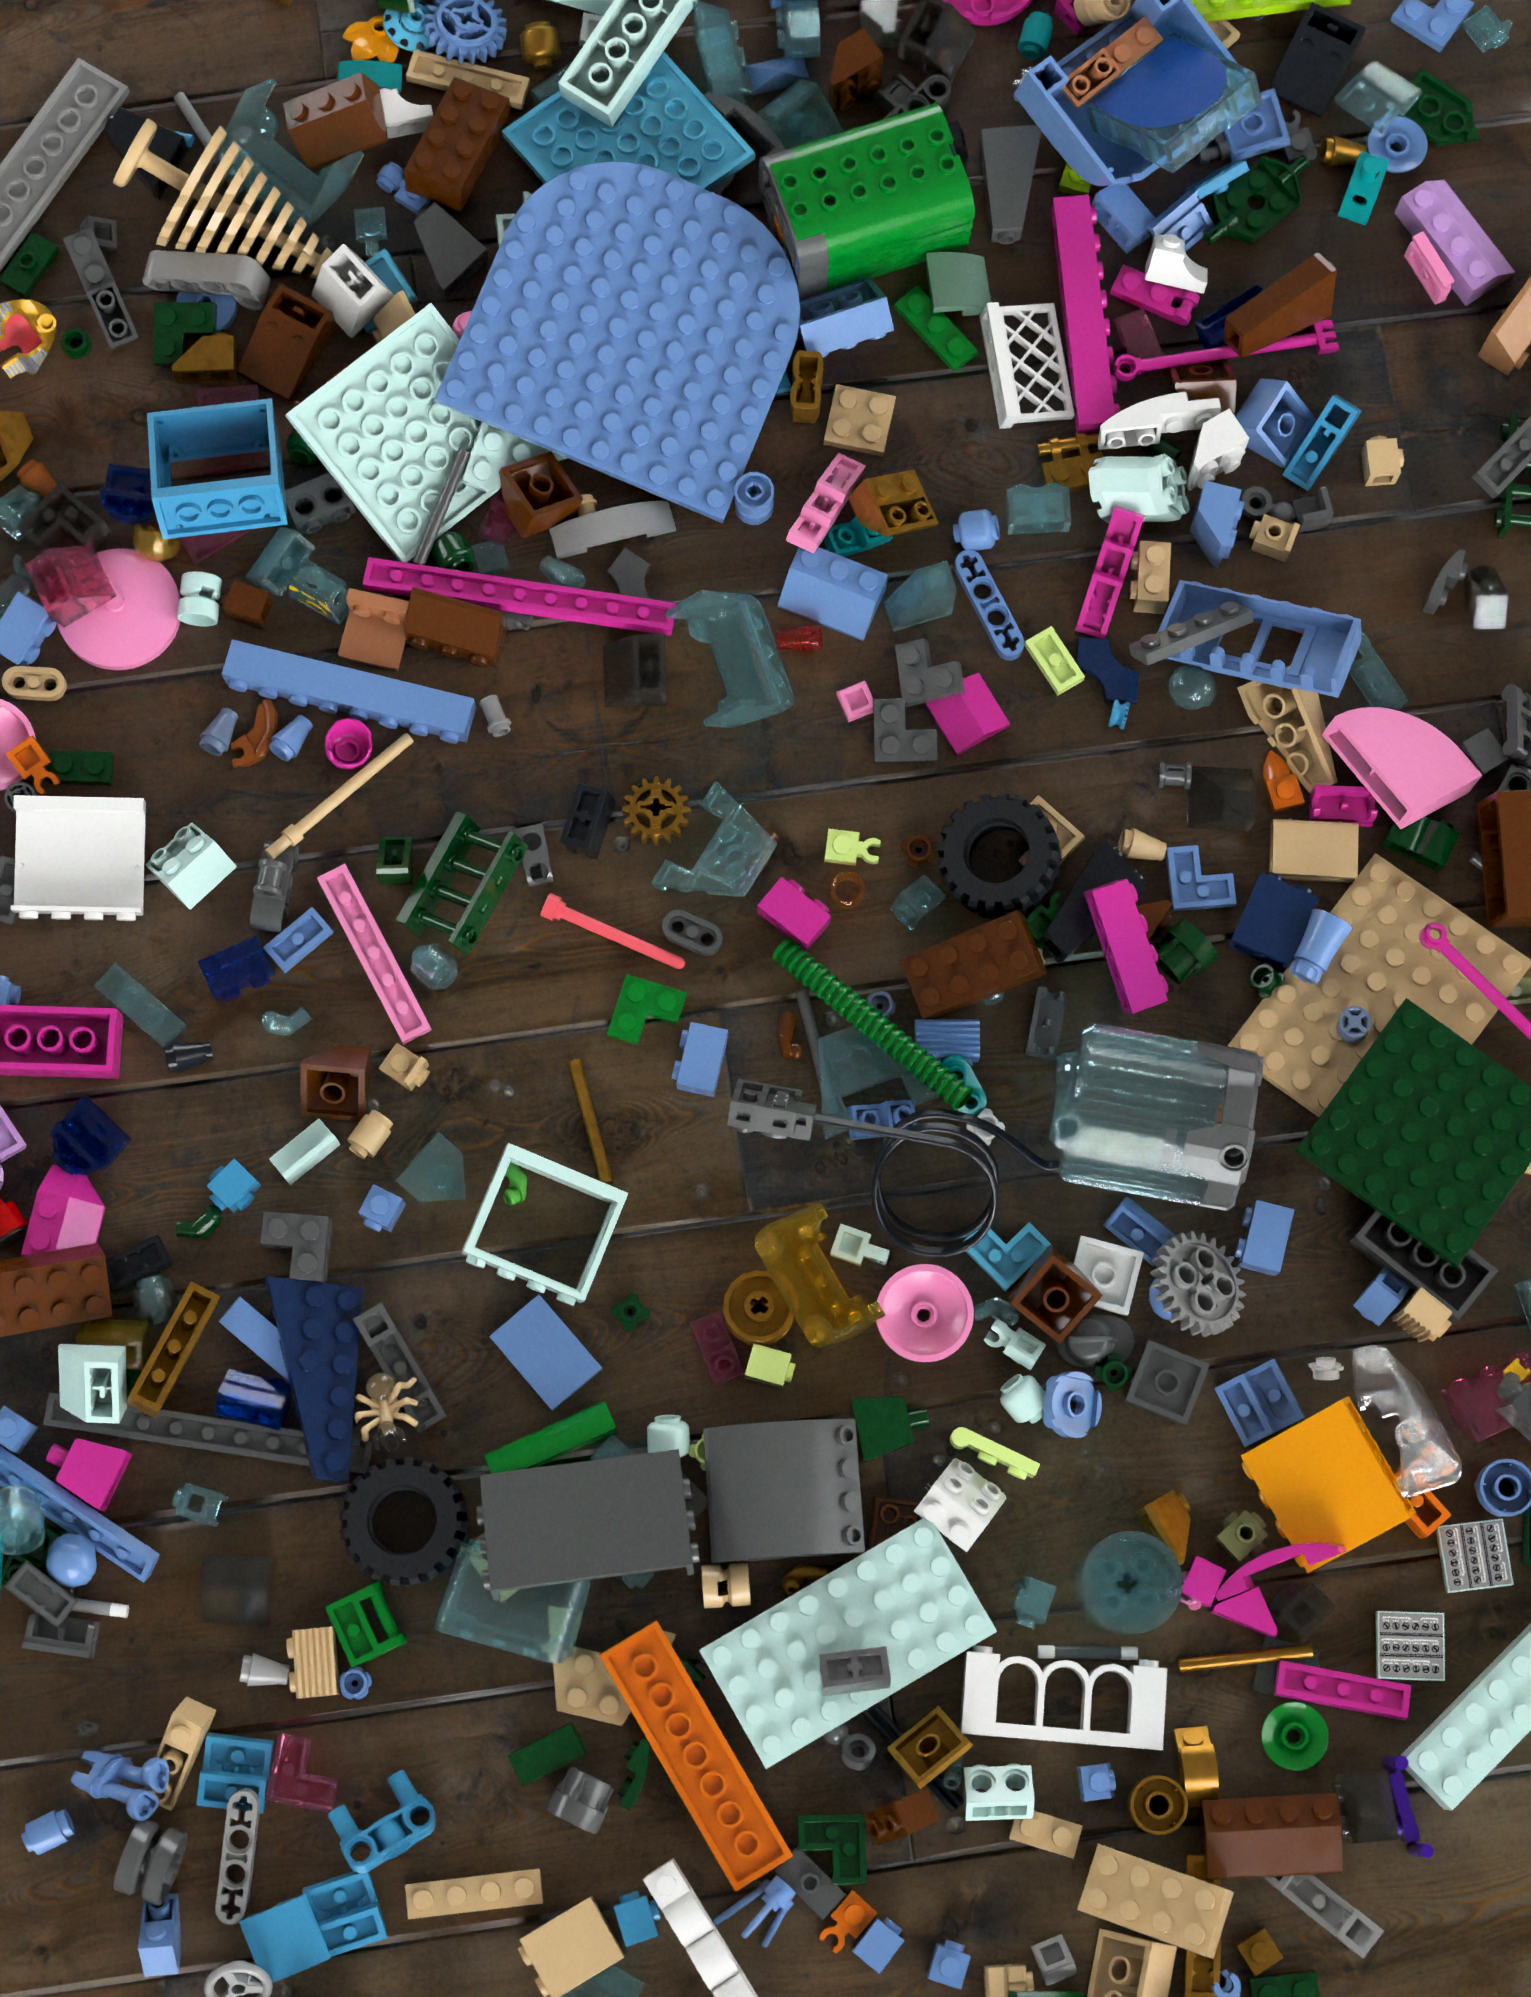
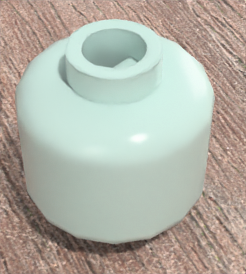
(1023, 1398)
(668, 1433)

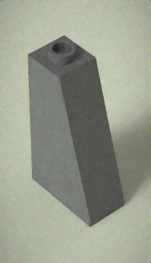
(1008, 171)

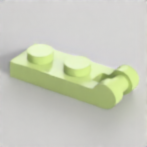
(992, 1452)

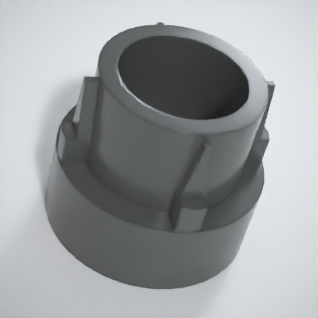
(581, 1800)

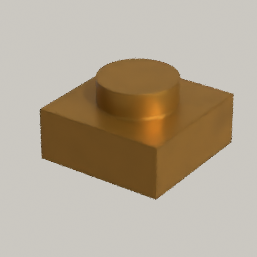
(1259, 1951)

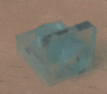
(1486, 29)
(917, 901)

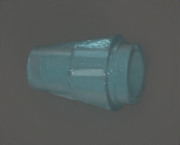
(562, 573)

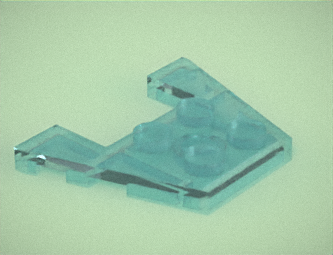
(731, 857)
(854, 1063)

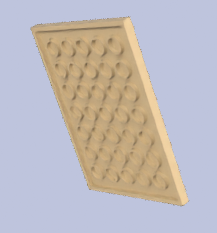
(1376, 971)

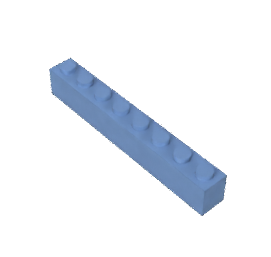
(348, 691)

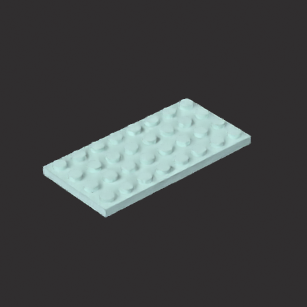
(892, 1596)

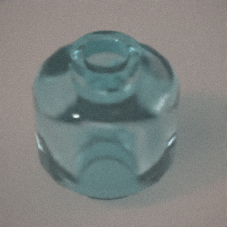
(434, 966)
(154, 1298)

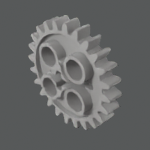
(1198, 1284)

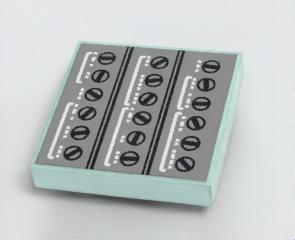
(1474, 1555)
(1410, 1646)

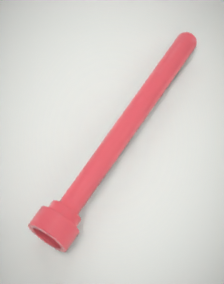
(556, 909)

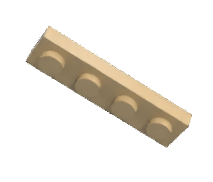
(438, 73)
(474, 1893)

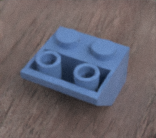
(1216, 520)

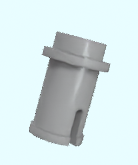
(494, 714)

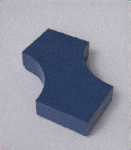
(1097, 660)

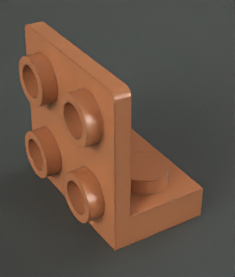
(374, 630)

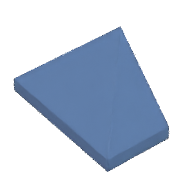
(776, 74)

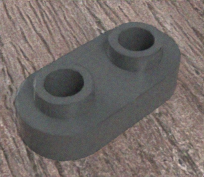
(694, 930)

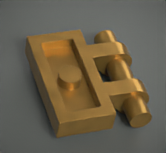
(1073, 470)

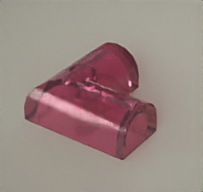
(290, 1782)

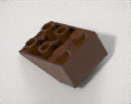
(286, 342)

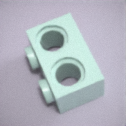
(998, 1800)

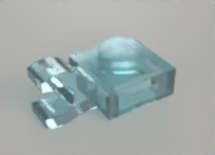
(371, 228)

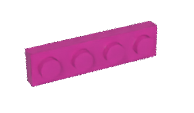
(1342, 1690)

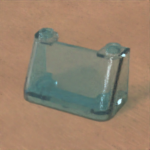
(525, 1621)

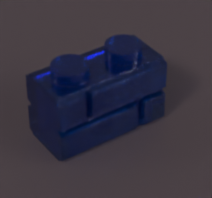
(236, 969)
(254, 1399)

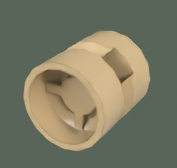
(1100, 11)
(738, 1585)

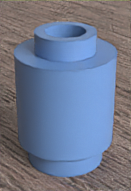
(48, 1831)

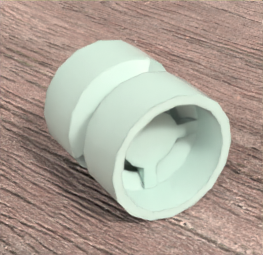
(199, 599)

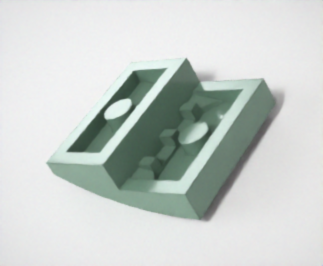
(957, 282)

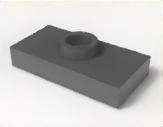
(41, 1593)
(810, 1883)

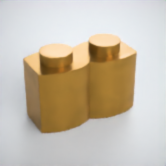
(806, 387)

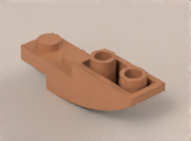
(1111, 62)

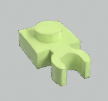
(845, 847)

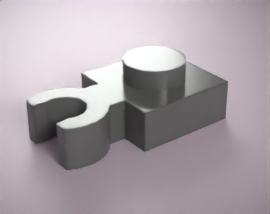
(1300, 141)

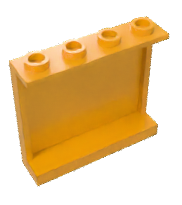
(1327, 1482)

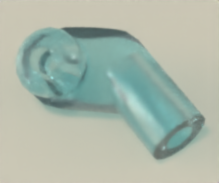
(284, 1024)

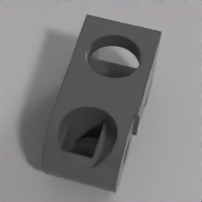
(536, 856)

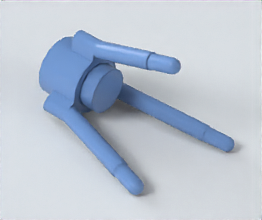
(776, 1896)

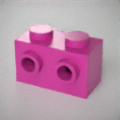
(794, 913)

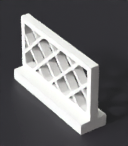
(1001, 360)

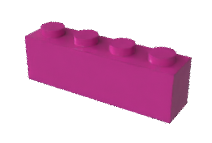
(1126, 945)

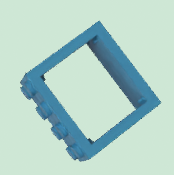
(208, 434)

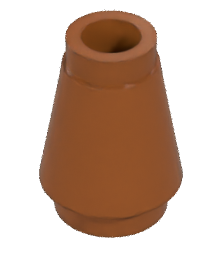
(36, 478)

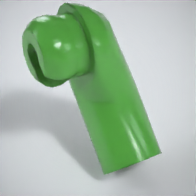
(517, 1185)

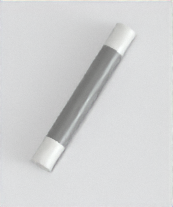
(101, 1608)

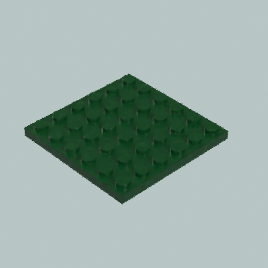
(1426, 1133)

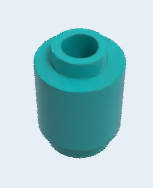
(1035, 35)

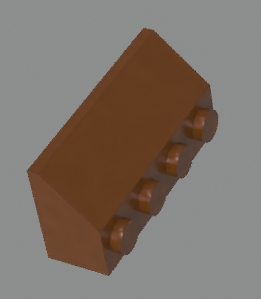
(1271, 1836)

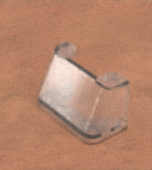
(1425, 1448)

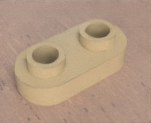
(35, 685)

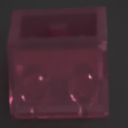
(70, 582)

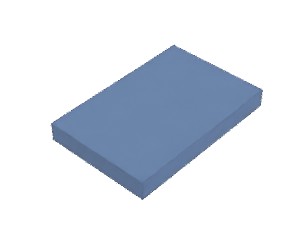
(545, 1352)

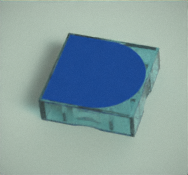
(1173, 102)

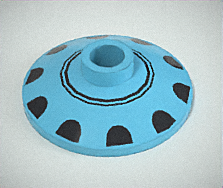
(404, 30)

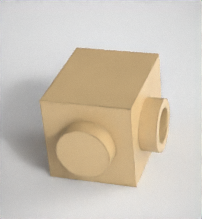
(1381, 461)

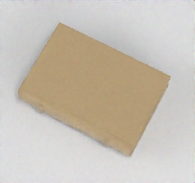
(1314, 850)

